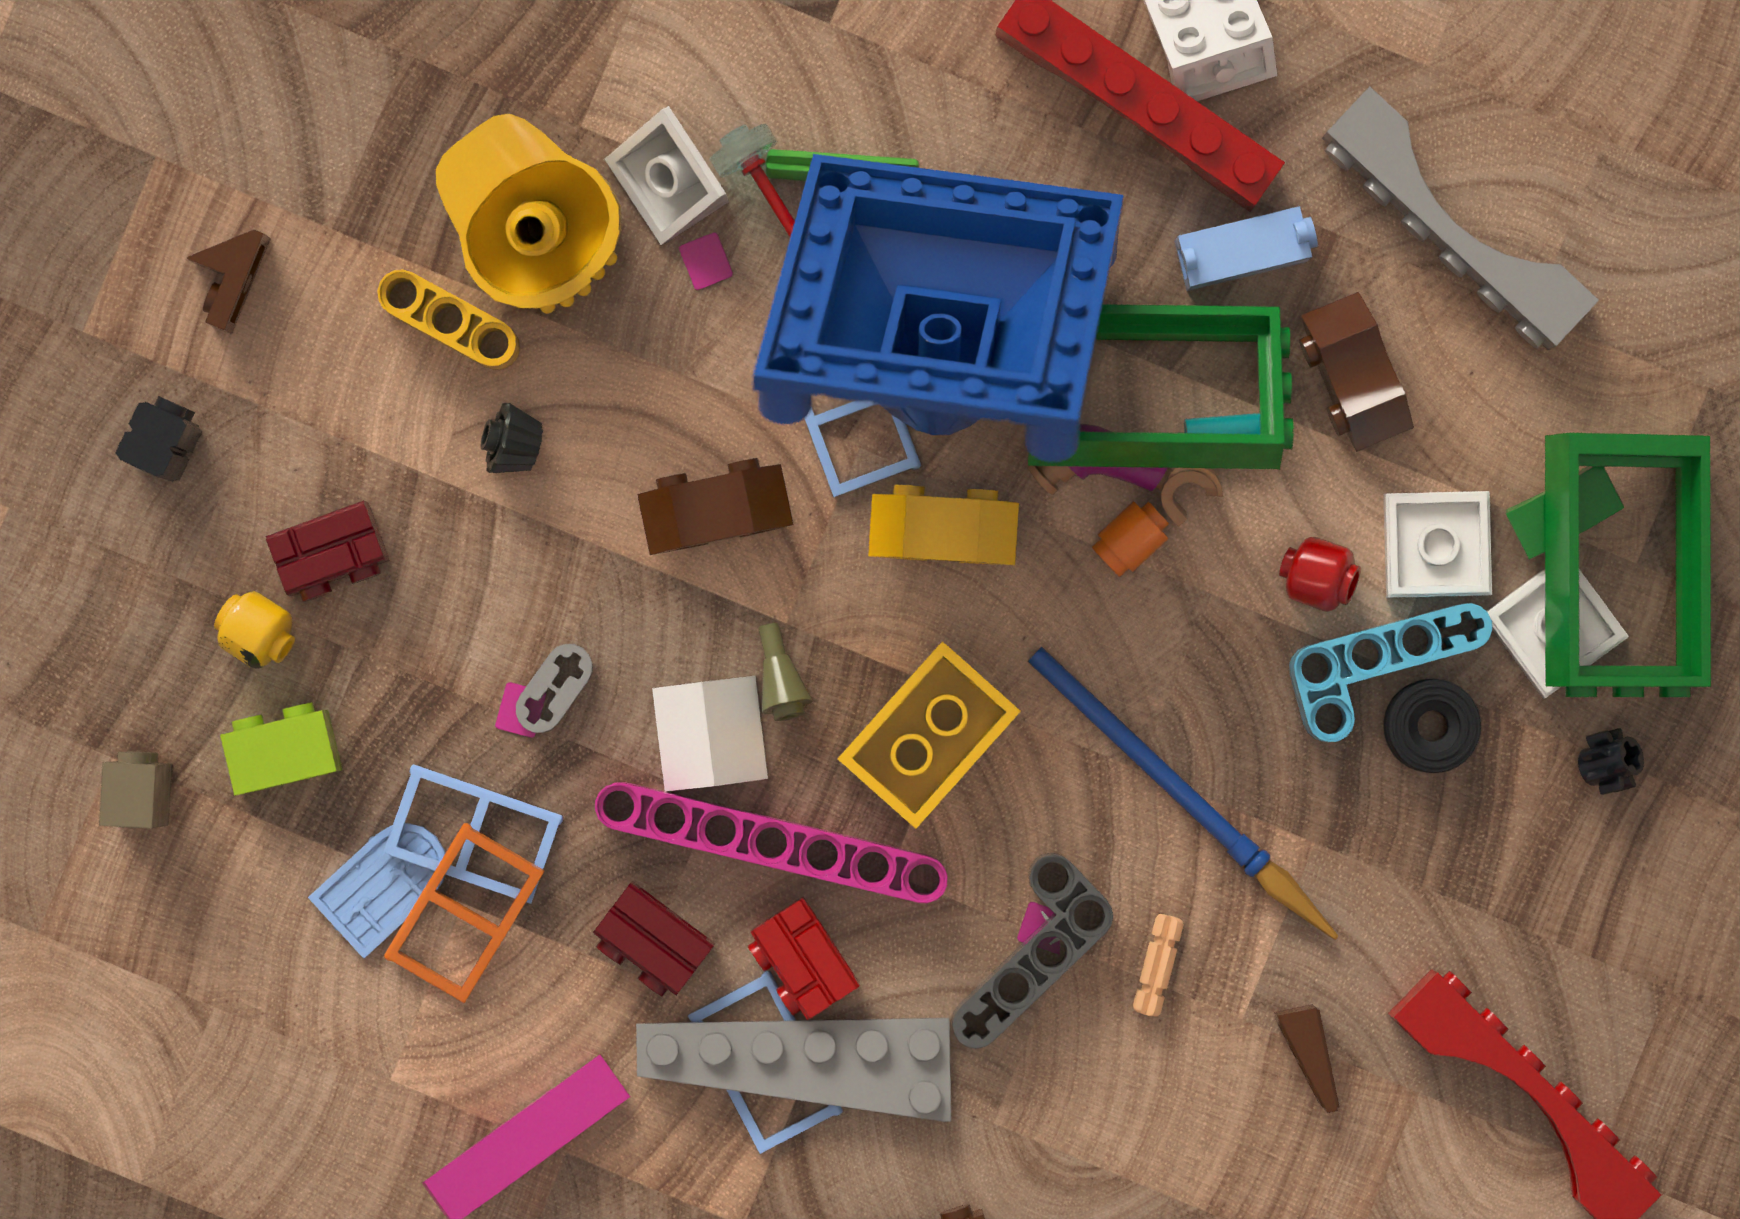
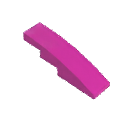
(526, 1139)

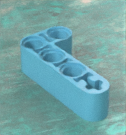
(1390, 658)

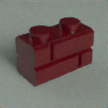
(328, 550)
(652, 939)

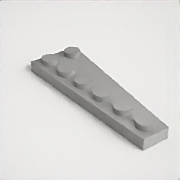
(847, 1063)

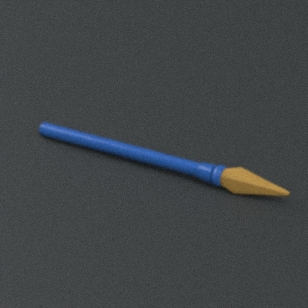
(1243, 850)

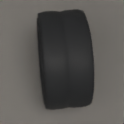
(1460, 736)

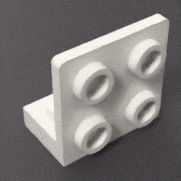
(1213, 44)

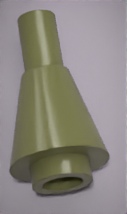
(783, 689)

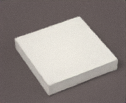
(1437, 544)
(1521, 628)

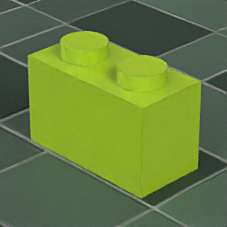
(280, 750)

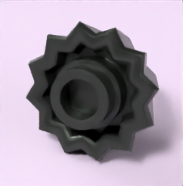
(511, 440)

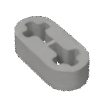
(543, 680)

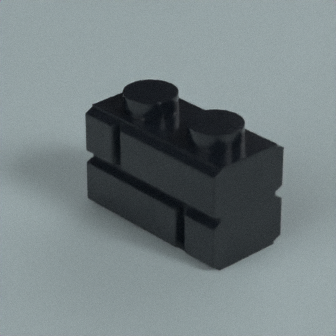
(160, 439)

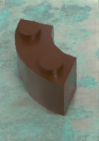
(1356, 372)
(714, 508)

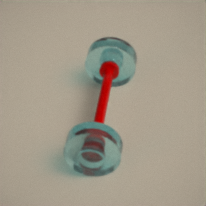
(744, 152)

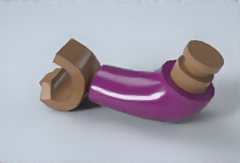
(1163, 479)

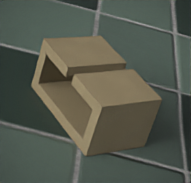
(135, 791)

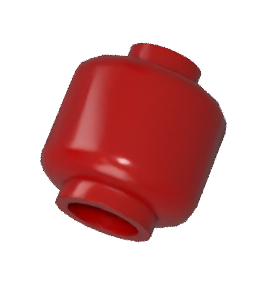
(1320, 574)

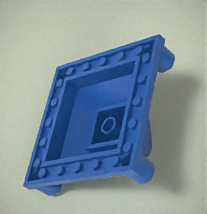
(940, 300)

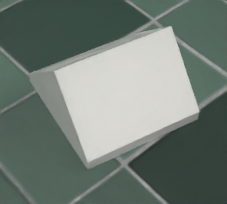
(666, 177)
(710, 733)

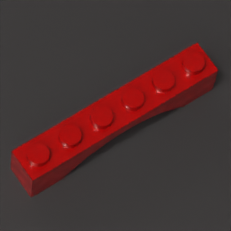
(1141, 96)
(1449, 1026)

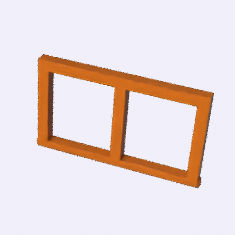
(496, 932)

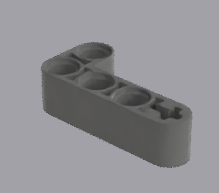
(1024, 958)

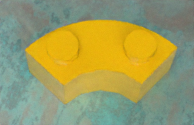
(943, 528)

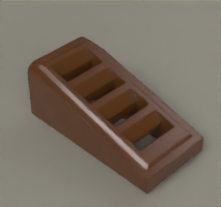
(1307, 1041)

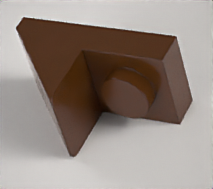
(238, 262)

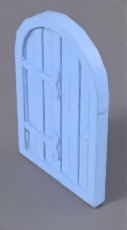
(375, 890)

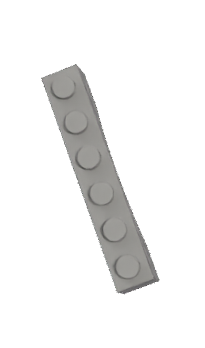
(1379, 147)

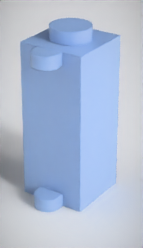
(1245, 248)

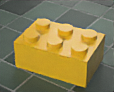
(929, 734)

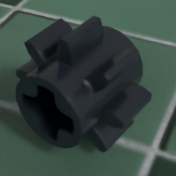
(1611, 761)

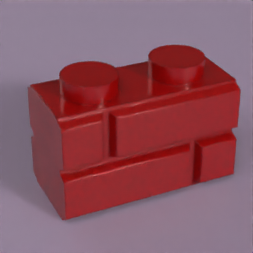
(803, 959)

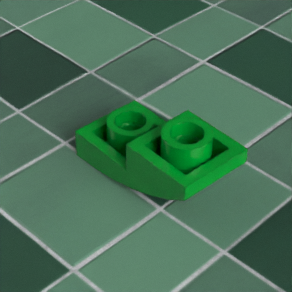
(1596, 503)

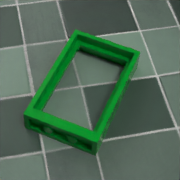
(1198, 449)
(1693, 561)

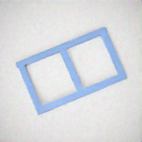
(813, 423)
(485, 797)
(763, 1144)

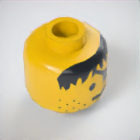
(254, 629)

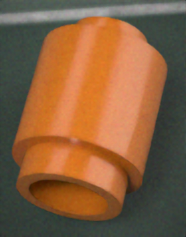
(1131, 537)

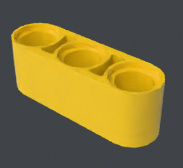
(430, 302)

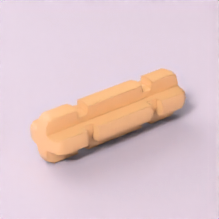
(1158, 965)

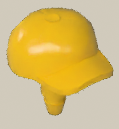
(528, 214)

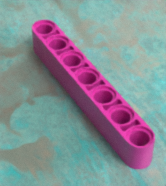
(745, 847)

